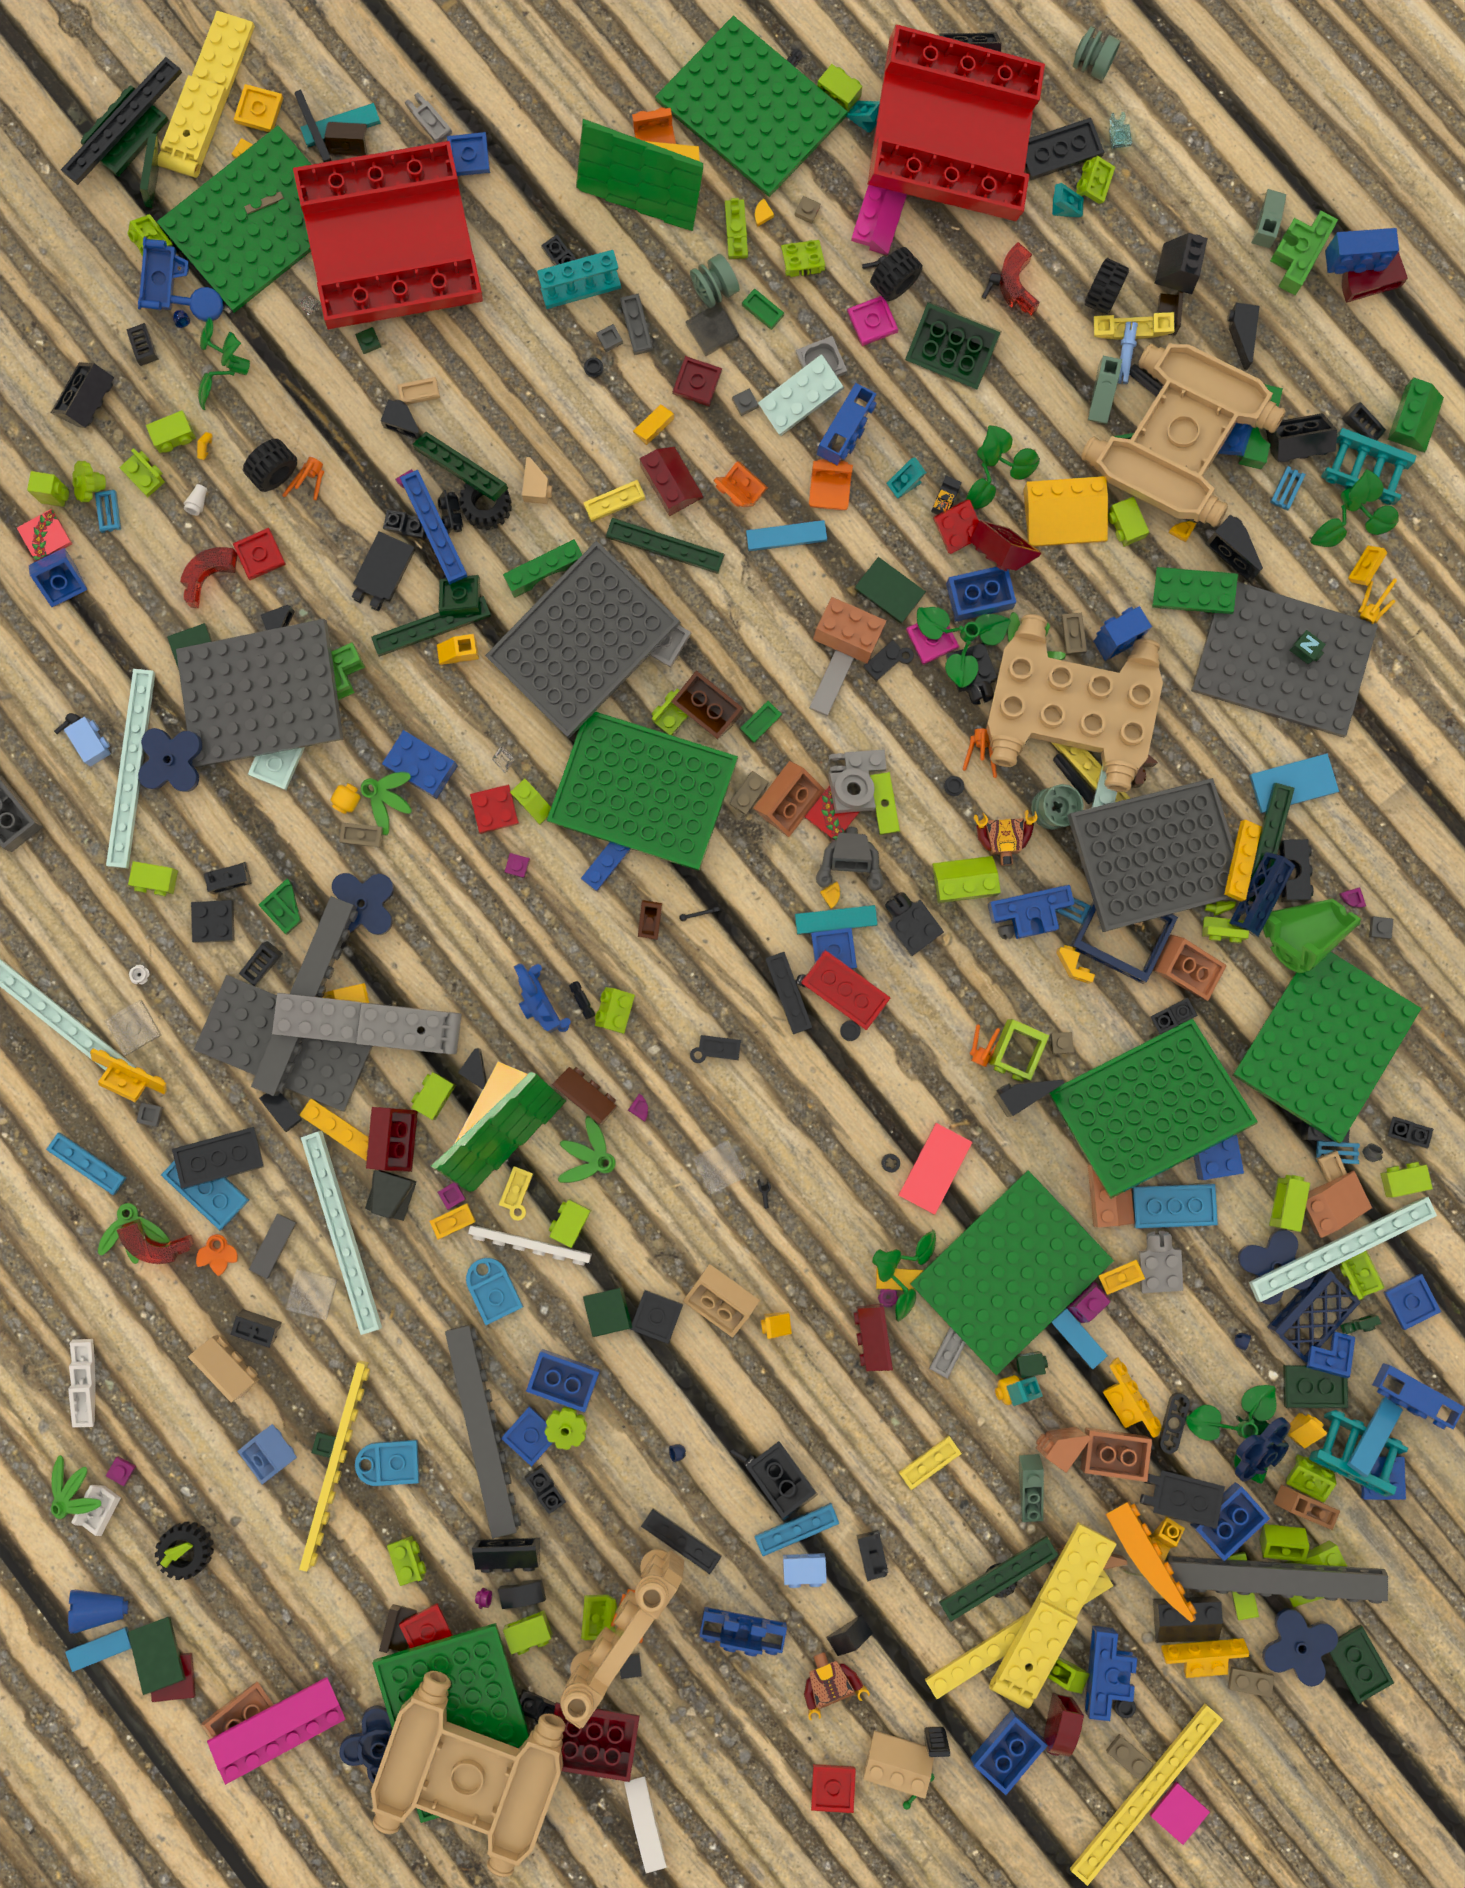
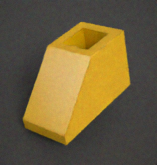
(458, 649)
(776, 1324)
(1306, 1430)

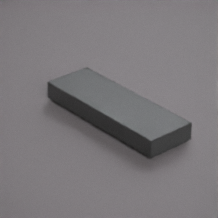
(636, 324)
(272, 1246)

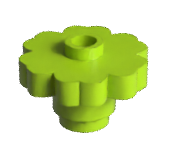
(86, 481)
(566, 1428)

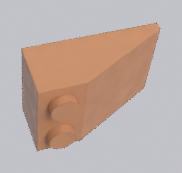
(1189, 967)
(1336, 1204)
(239, 1709)

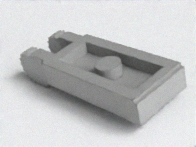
(429, 119)
(862, 760)

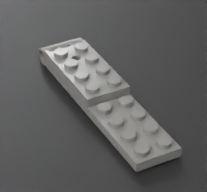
(366, 1023)

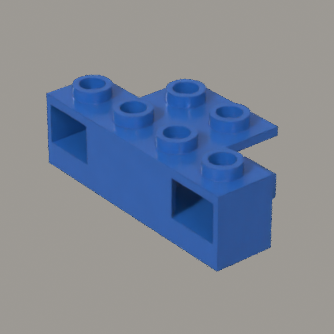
(848, 424)
(1032, 912)
(1418, 1397)
(743, 1632)
(1109, 1674)

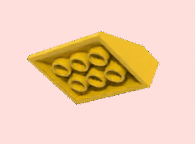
(1066, 511)

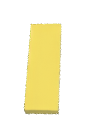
(614, 500)
(930, 1462)

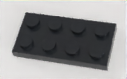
(1062, 148)
(217, 1158)

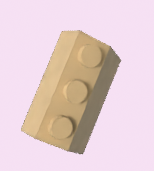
(721, 1300)
(224, 1368)
(898, 1764)

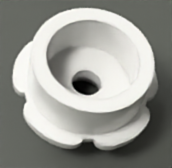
(133, 974)

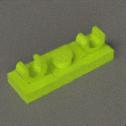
(736, 228)

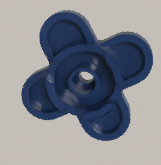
(160, 769)
(374, 893)
(1260, 1261)
(1262, 1450)
(1293, 1632)
(362, 1747)

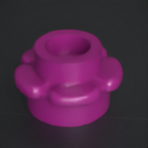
(888, 1302)
(483, 1598)

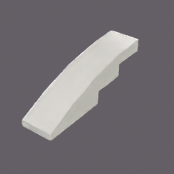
(82, 1383)
(645, 1825)

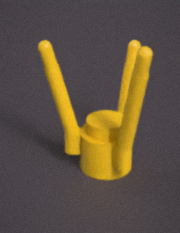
(1371, 612)

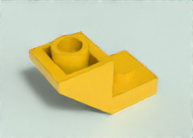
(1069, 961)
(351, 993)
(1167, 1535)

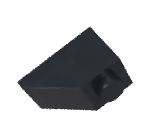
(399, 419)

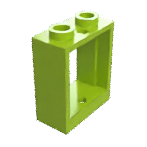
(1010, 1026)
(1289, 1203)

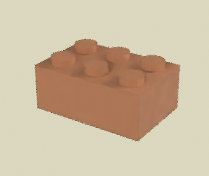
(849, 630)
(1116, 1454)

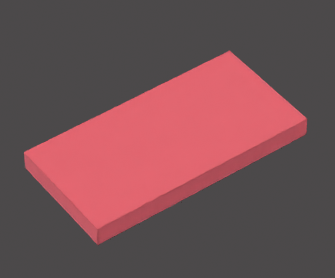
(935, 1168)

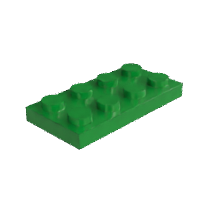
(1195, 590)

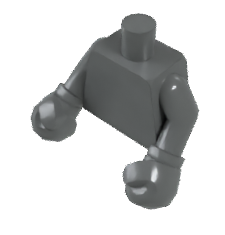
(852, 854)

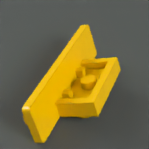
(125, 1079)
(1128, 1401)
(1206, 1657)

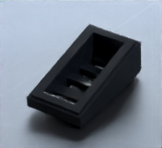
(146, 357)
(1364, 413)
(269, 948)
(936, 1742)

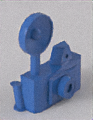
(157, 283)
(536, 1001)

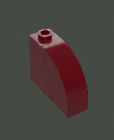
(1373, 282)
(1063, 1725)

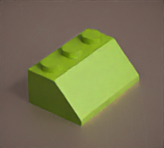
(966, 879)

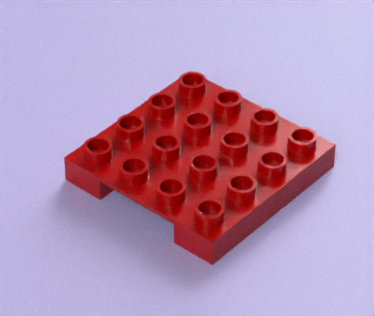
(955, 123)
(388, 235)

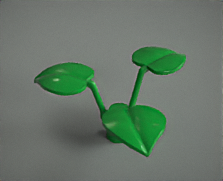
(234, 363)
(995, 444)
(1366, 489)
(990, 627)
(888, 1261)
(1258, 1400)

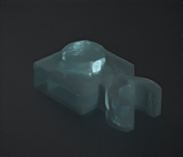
(1119, 133)

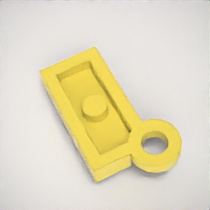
(515, 1191)

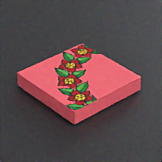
(44, 535)

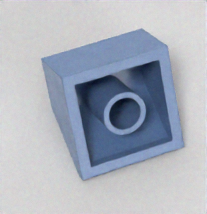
(267, 1454)

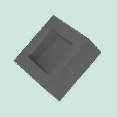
(609, 338)
(745, 402)
(1381, 927)
(149, 1114)

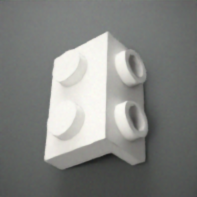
(97, 1520)

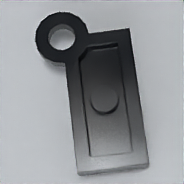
(886, 660)
(717, 1048)

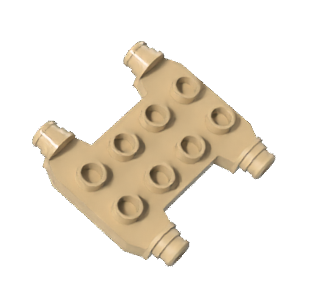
(1184, 431)
(1075, 704)
(597, 1667)
(467, 1776)

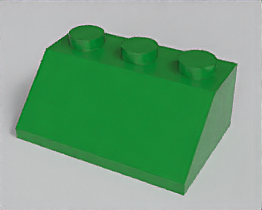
(1416, 415)

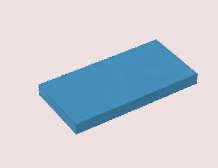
(1309, 777)
(215, 1200)
(1175, 1206)

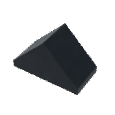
(278, 617)
(474, 1069)
(850, 1636)

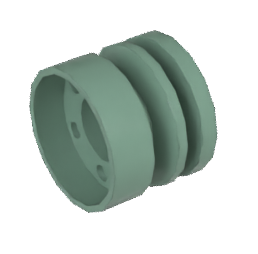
(1096, 53)
(716, 280)
(1066, 801)

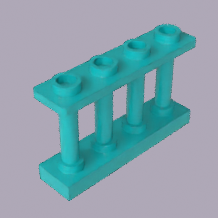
(579, 279)
(1368, 446)
(1324, 1456)

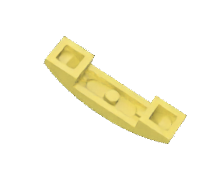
(1148, 327)

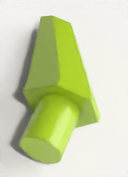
(1220, 907)
(174, 1553)

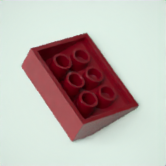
(602, 1746)

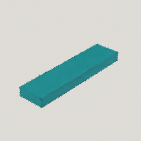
(364, 115)
(836, 919)

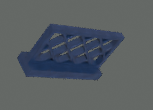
(1299, 1304)

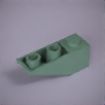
(1269, 219)
(1104, 389)
(1031, 1487)

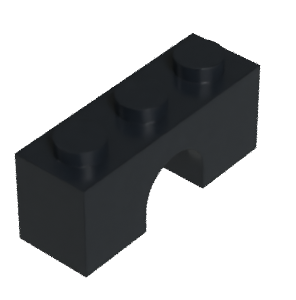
(1298, 853)

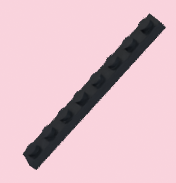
(121, 120)

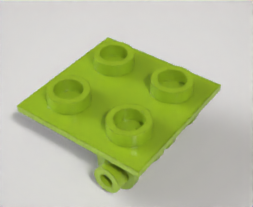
(803, 257)

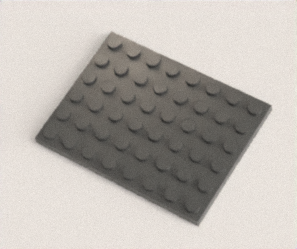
(582, 639)
(1251, 663)
(260, 693)
(1154, 853)

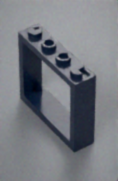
(1116, 964)

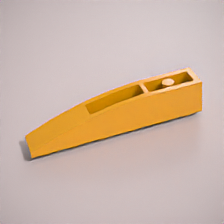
(1148, 1557)

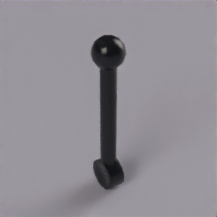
(683, 917)

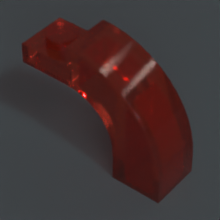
(1010, 282)
(202, 566)
(147, 1250)

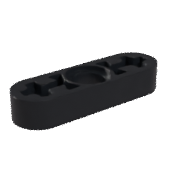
(1179, 1430)

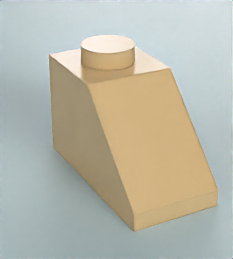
(535, 484)

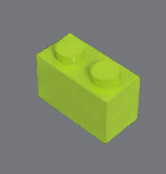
(840, 87)
(171, 432)
(47, 489)
(1128, 521)
(153, 878)
(432, 1096)
(1406, 1180)
(570, 1223)
(1284, 1543)
(527, 1633)

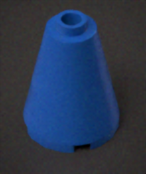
(94, 1609)

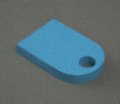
(492, 1292)
(391, 1463)

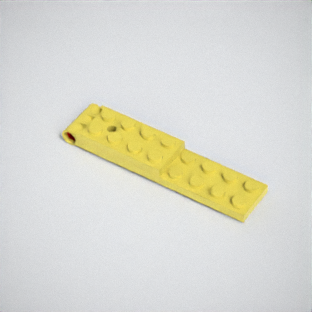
(205, 95)
(1052, 1617)

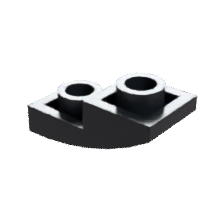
(557, 251)
(403, 524)
(1174, 1015)
(281, 1110)
(1410, 1132)
(545, 1489)
(521, 1595)
(535, 1705)

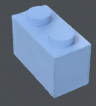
(87, 741)
(804, 1569)

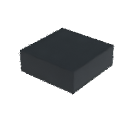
(631, 1667)

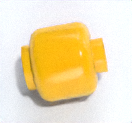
(345, 798)
(1002, 1392)

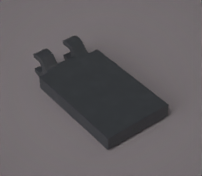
(382, 570)
(1185, 1499)

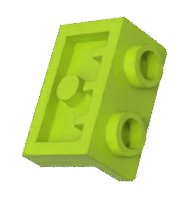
(1095, 179)
(146, 227)
(144, 476)
(668, 716)
(1311, 1478)
(406, 1560)

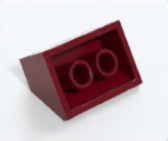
(670, 479)
(1003, 546)
(391, 1139)
(873, 1338)

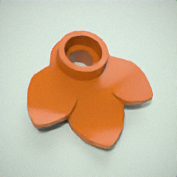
(216, 1257)

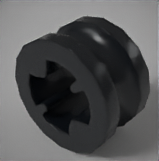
(889, 1169)

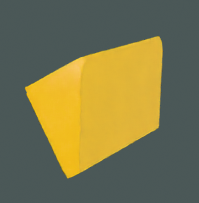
(654, 424)

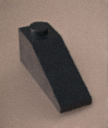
(1243, 329)

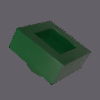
(368, 340)
(323, 1444)

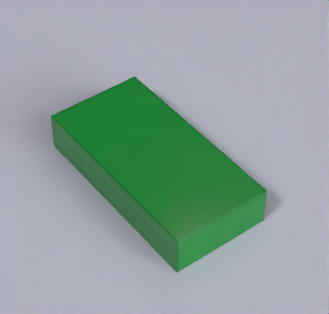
(763, 309)
(761, 721)

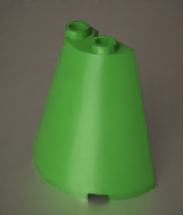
(1308, 932)

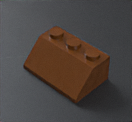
(707, 705)
(585, 1094)

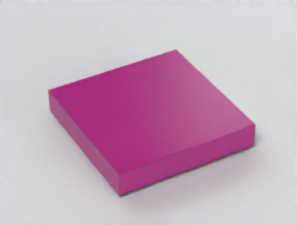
(872, 320)
(931, 649)
(1179, 1813)

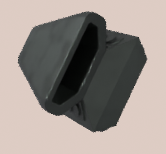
(390, 1195)

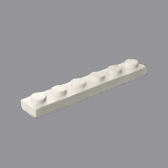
(521, 1243)

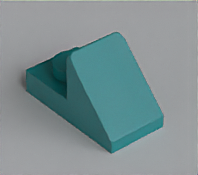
(864, 114)
(1067, 202)
(906, 478)
(1024, 1391)

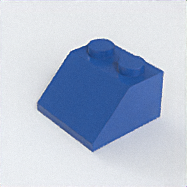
(57, 577)

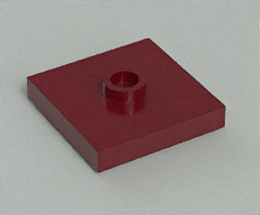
(697, 381)
(181, 1690)

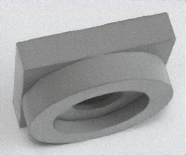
(828, 349)
(843, 800)

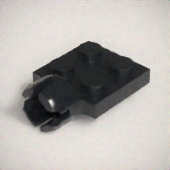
(981, 685)
(912, 923)

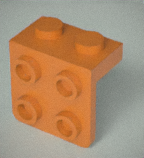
(654, 126)
(830, 485)
(741, 486)

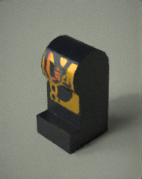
(946, 495)

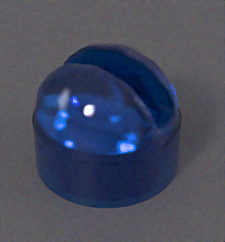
(181, 319)

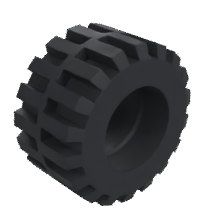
(896, 274)
(1106, 286)
(270, 465)
(488, 517)
(201, 1546)

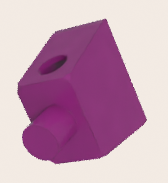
(1089, 1303)

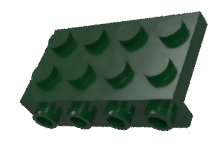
(134, 140)

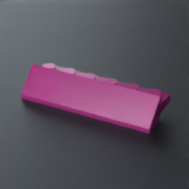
(878, 219)
(275, 1730)

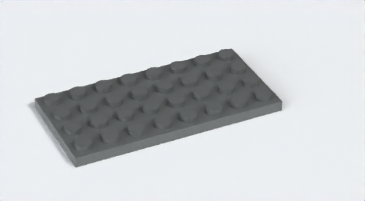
(242, 1028)

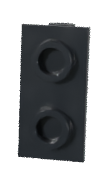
(448, 503)

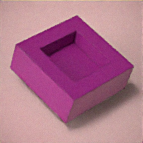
(517, 865)
(451, 1195)
(120, 1471)

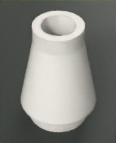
(195, 501)

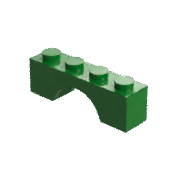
(1257, 447)
(529, 574)

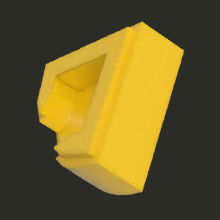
(763, 213)
(202, 445)
(1182, 530)
(831, 894)

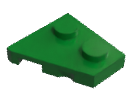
(282, 907)

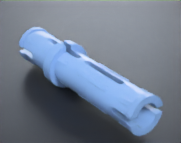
(1128, 344)

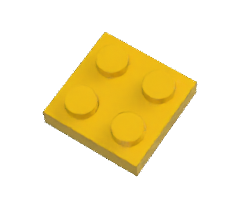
(258, 108)

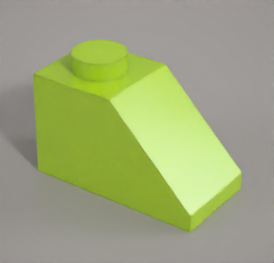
(531, 801)
(1069, 1676)

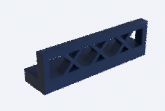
(1266, 894)

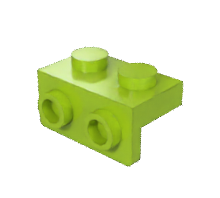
(1220, 928)
(614, 1010)
(1362, 1275)
(597, 1614)

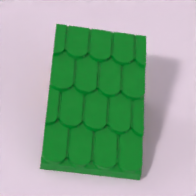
(640, 174)
(499, 1123)

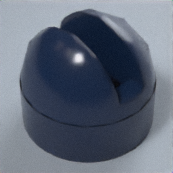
(1242, 1340)
(677, 1452)

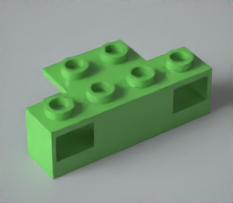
(1301, 249)
(345, 662)

